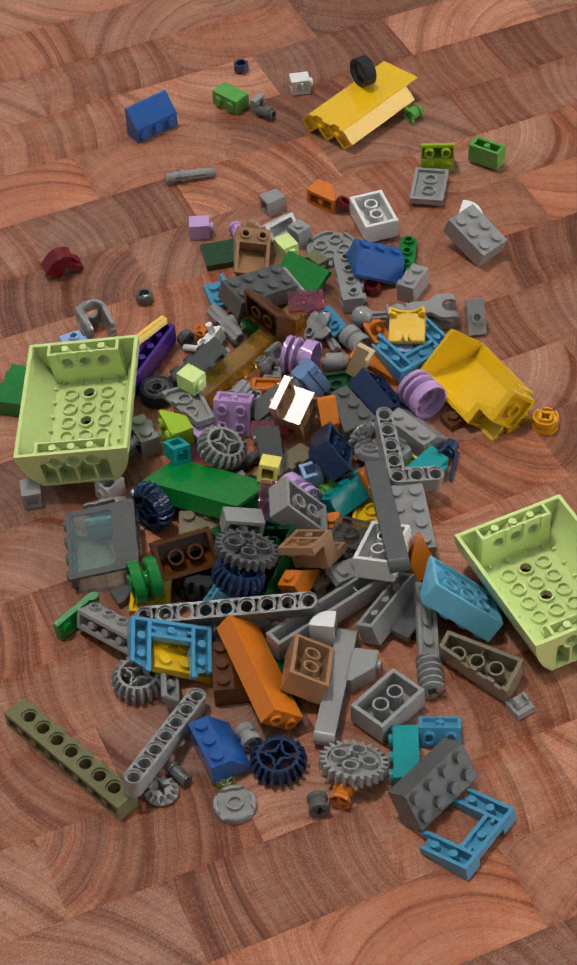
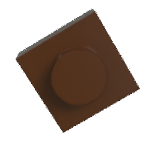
(452, 420)

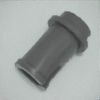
(269, 113)
(173, 769)

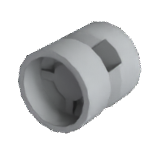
(352, 335)

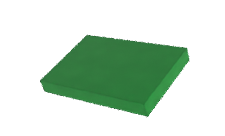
(305, 272)

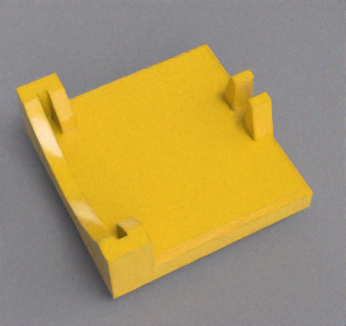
(407, 326)

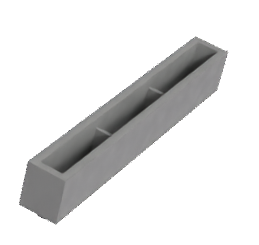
(344, 600)

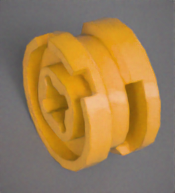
(545, 421)

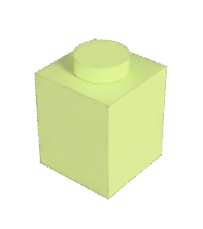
(284, 244)
(191, 379)

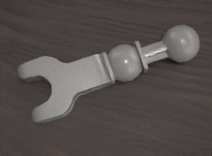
(436, 311)

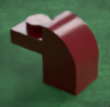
(59, 260)

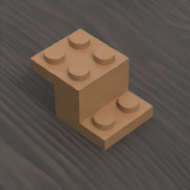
(293, 407)
(312, 548)

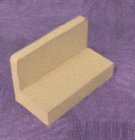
(360, 359)

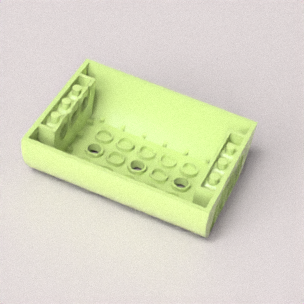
(51, 432)
(546, 543)

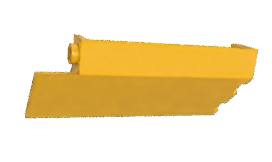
(360, 110)

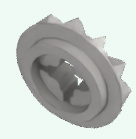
(155, 797)

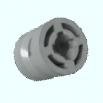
(247, 734)

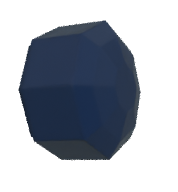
(241, 66)

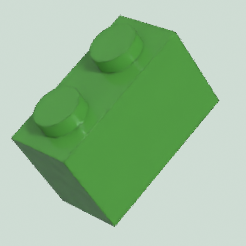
(230, 98)
(486, 153)

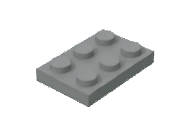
(429, 186)

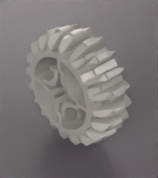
(222, 447)
(141, 684)

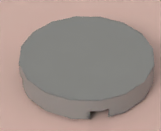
(234, 804)

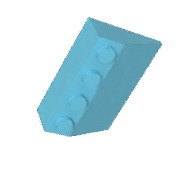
(460, 600)

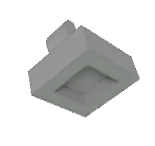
(520, 706)

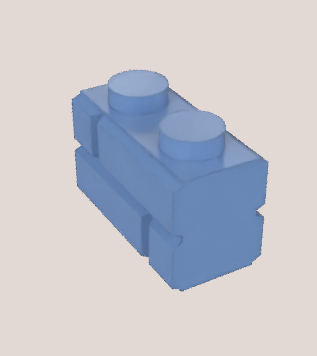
(311, 377)

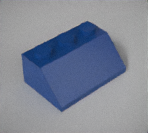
(150, 117)
(376, 261)
(218, 748)

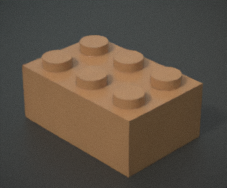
(307, 668)

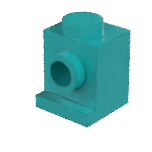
(177, 451)

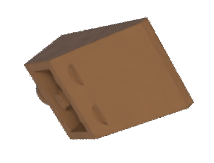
(251, 247)

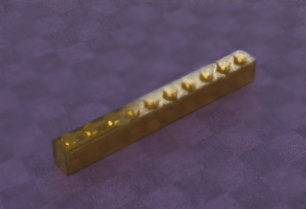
(243, 360)

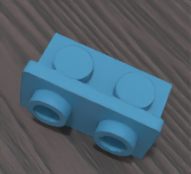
(212, 290)
(334, 323)
(435, 728)

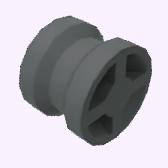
(318, 803)

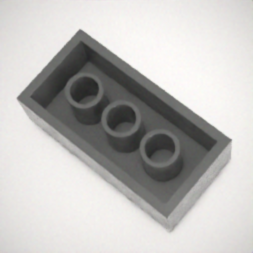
(269, 281)
(433, 784)

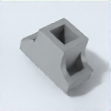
(475, 316)

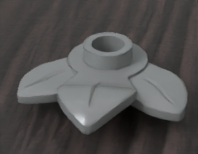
(316, 326)

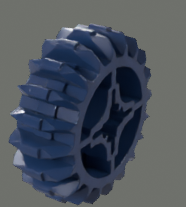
(153, 505)
(237, 581)
(278, 760)

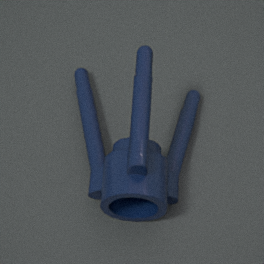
(450, 450)

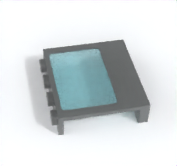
(102, 539)

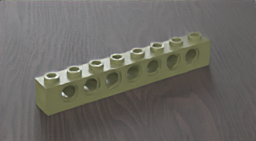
(70, 758)

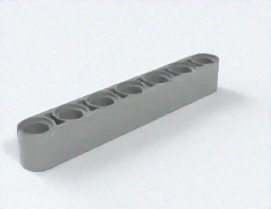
(333, 702)
(163, 743)

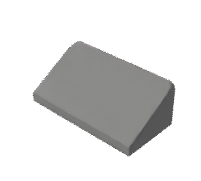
(170, 690)

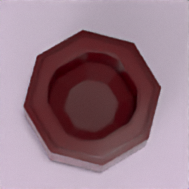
(343, 203)
(372, 287)

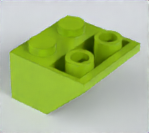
(437, 155)
(175, 425)

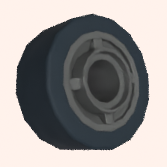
(151, 391)

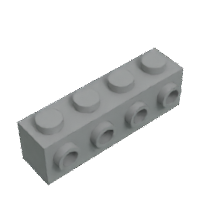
(348, 285)
(387, 609)
(104, 625)

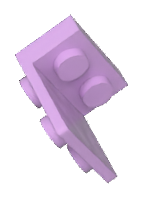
(233, 411)

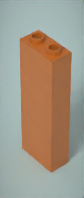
(258, 672)

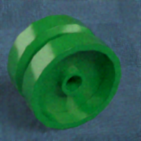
(145, 578)

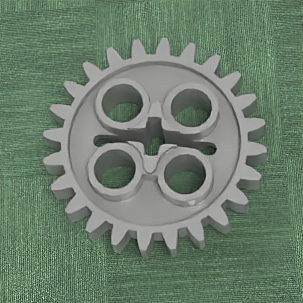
(353, 763)

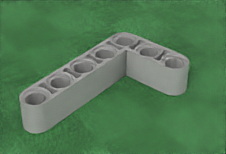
(391, 452)

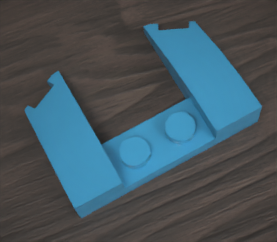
(401, 364)
(196, 638)
(463, 859)

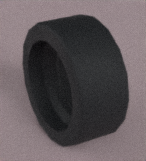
(363, 71)

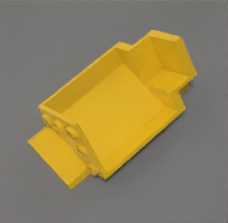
(479, 385)

